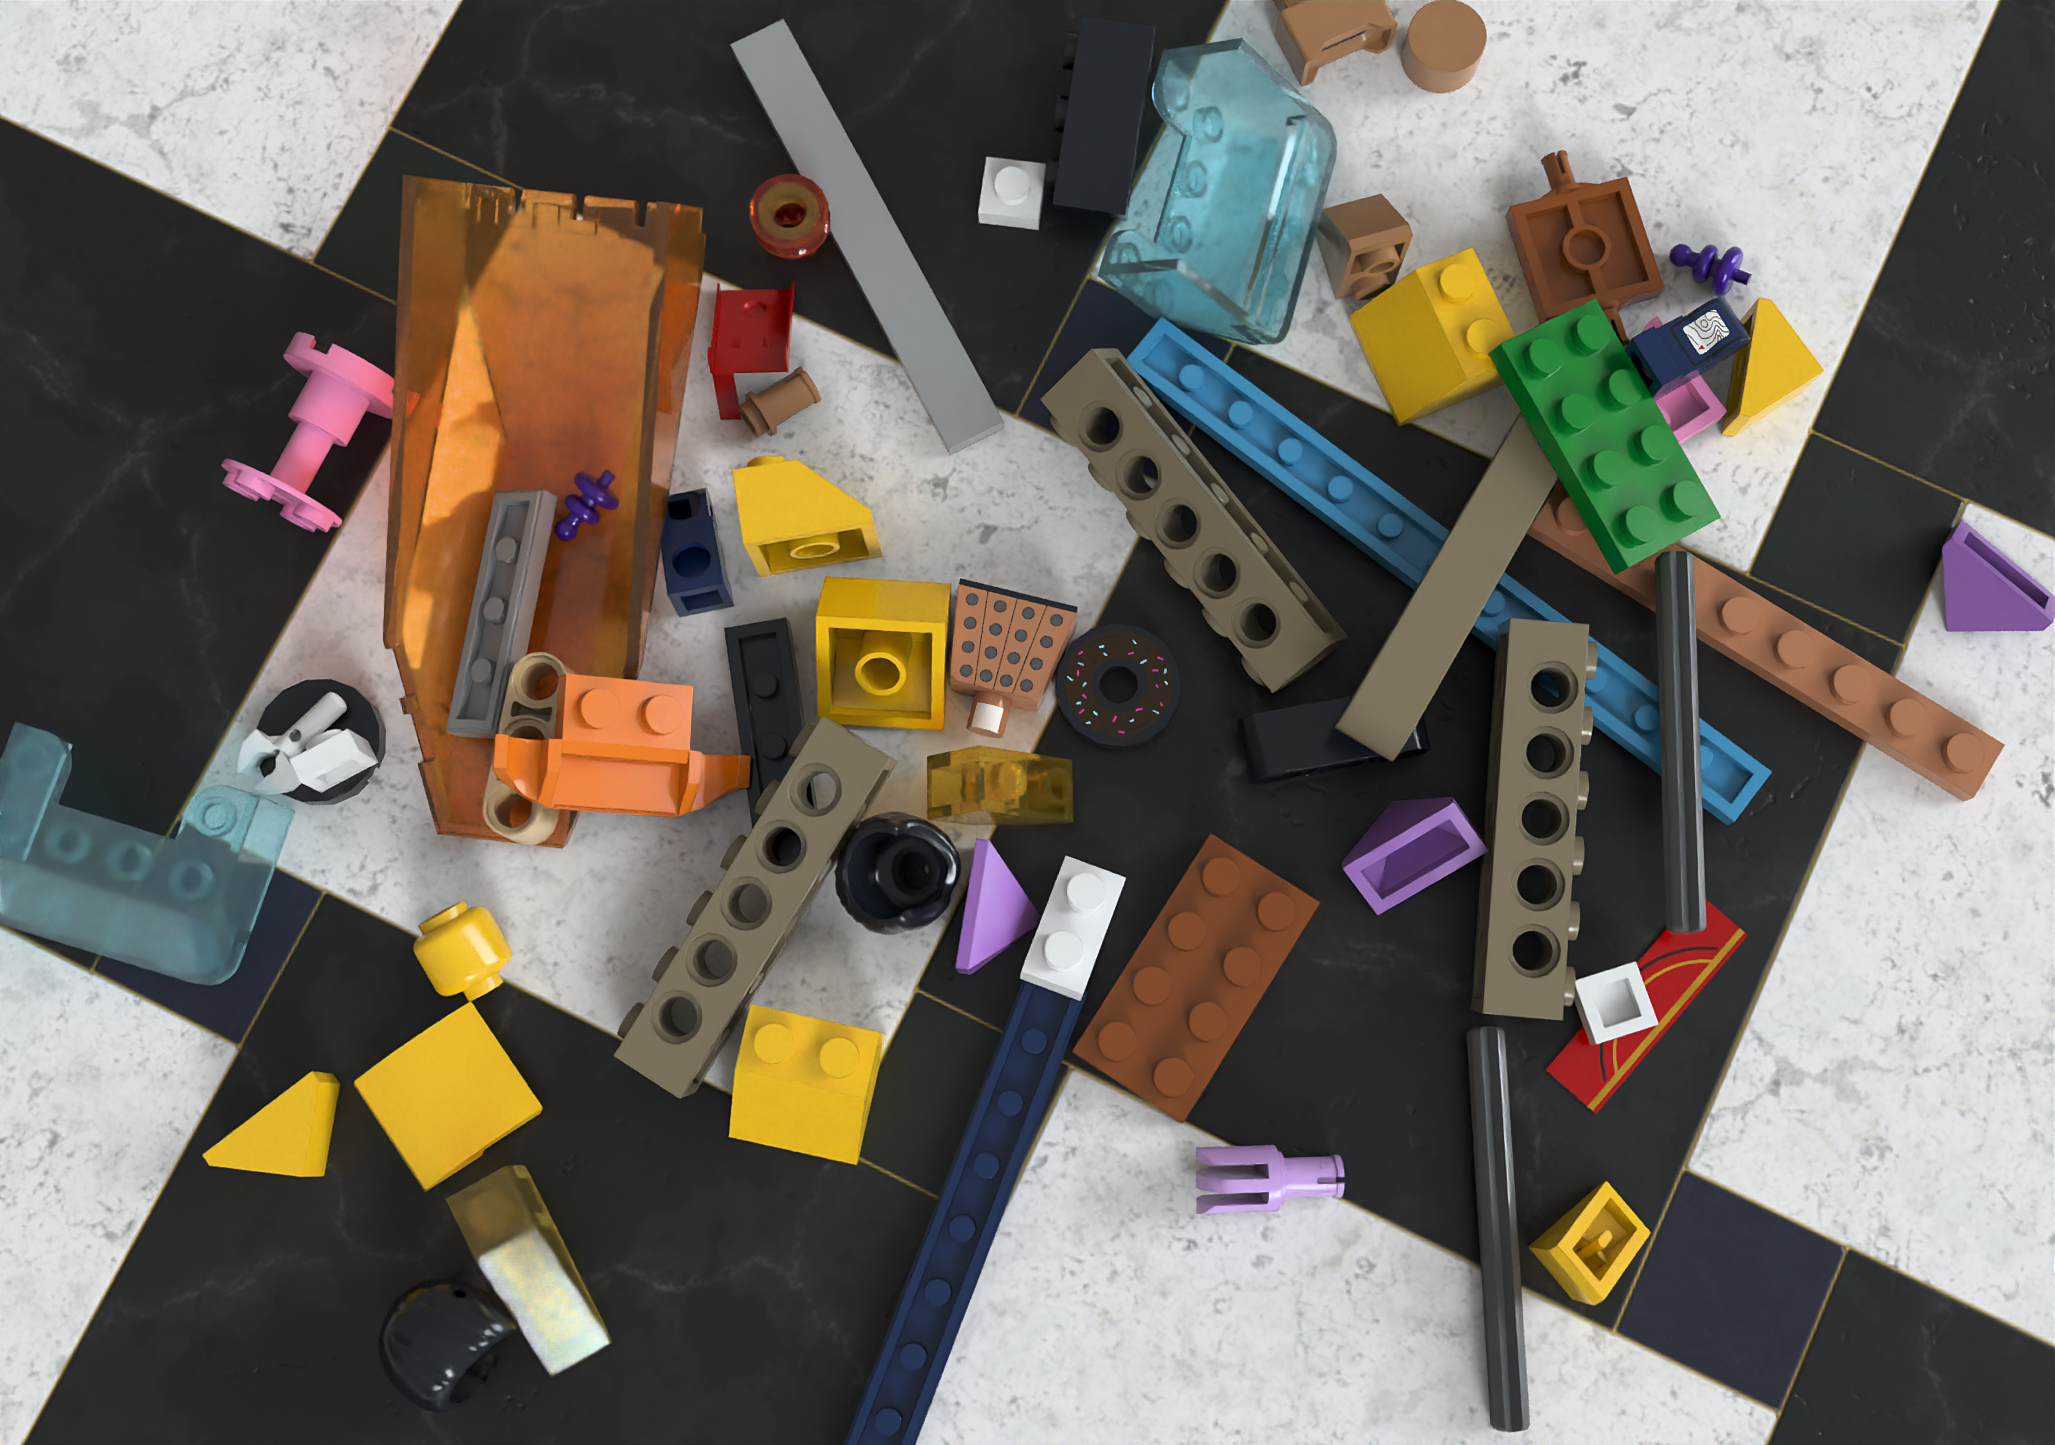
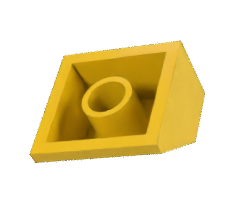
(1433, 337)
(799, 518)
(883, 652)
(804, 1083)

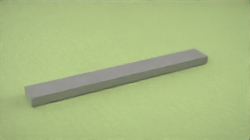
(868, 238)

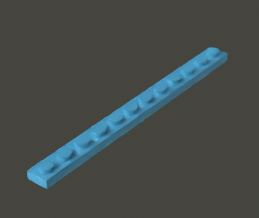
(1407, 541)

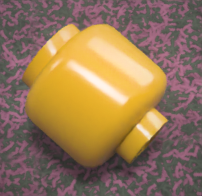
(462, 951)

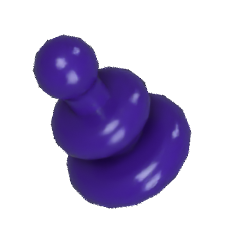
(1707, 264)
(583, 507)

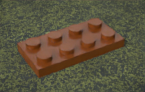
(1196, 978)

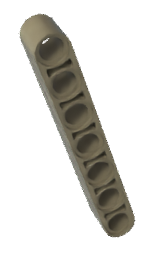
(1450, 595)

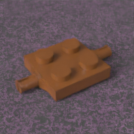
(1583, 246)

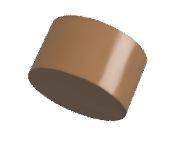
(1443, 46)

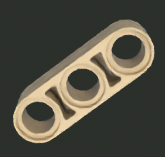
(524, 718)

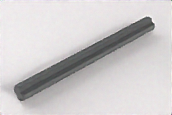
(1680, 743)
(1498, 1230)

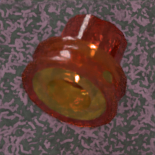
(789, 200)

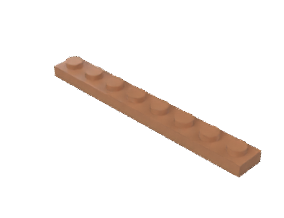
(1796, 660)

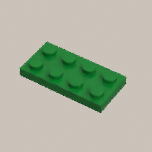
(1604, 435)

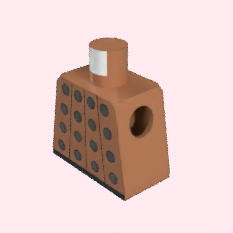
(1006, 651)

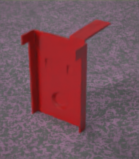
(748, 337)

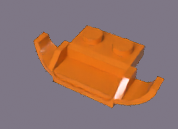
(619, 752)

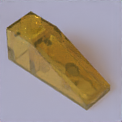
(529, 1266)

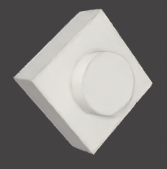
(1012, 193)
(332, 759)
(1613, 1003)

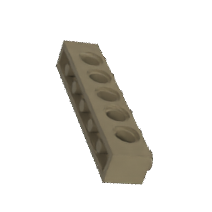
(1224, 527)
(1570, 659)
(651, 1039)

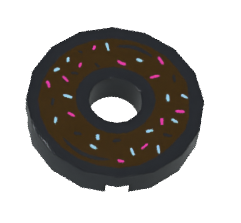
(1124, 650)

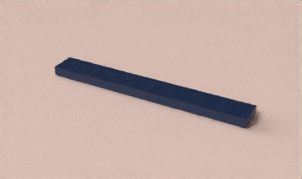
(965, 1219)

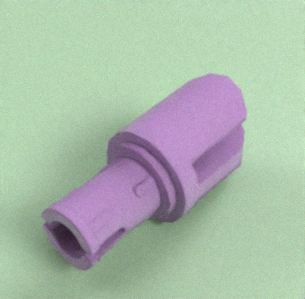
(1270, 1178)

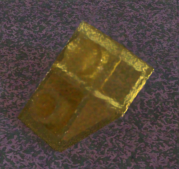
(999, 787)

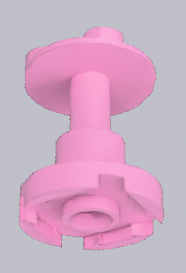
(326, 413)

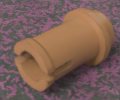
(778, 402)

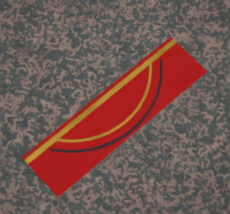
(1673, 976)

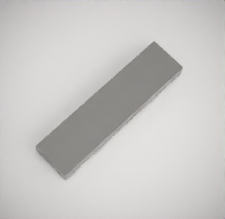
(501, 608)

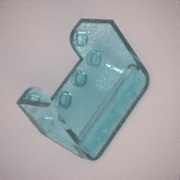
(1237, 200)
(125, 890)

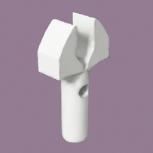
(290, 744)

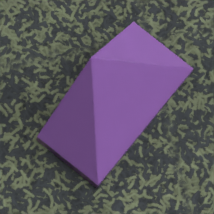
(1988, 589)
(1411, 849)
(994, 912)

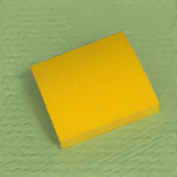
(447, 1096)

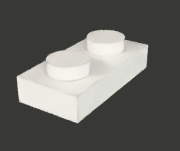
(1072, 928)

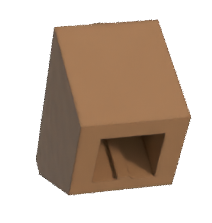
(1362, 246)

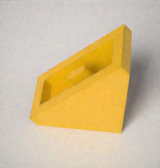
(1767, 369)
(287, 1134)
(1591, 1245)

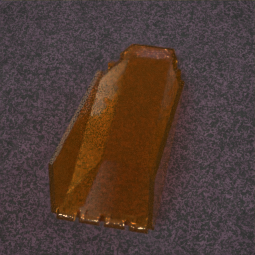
(516, 366)

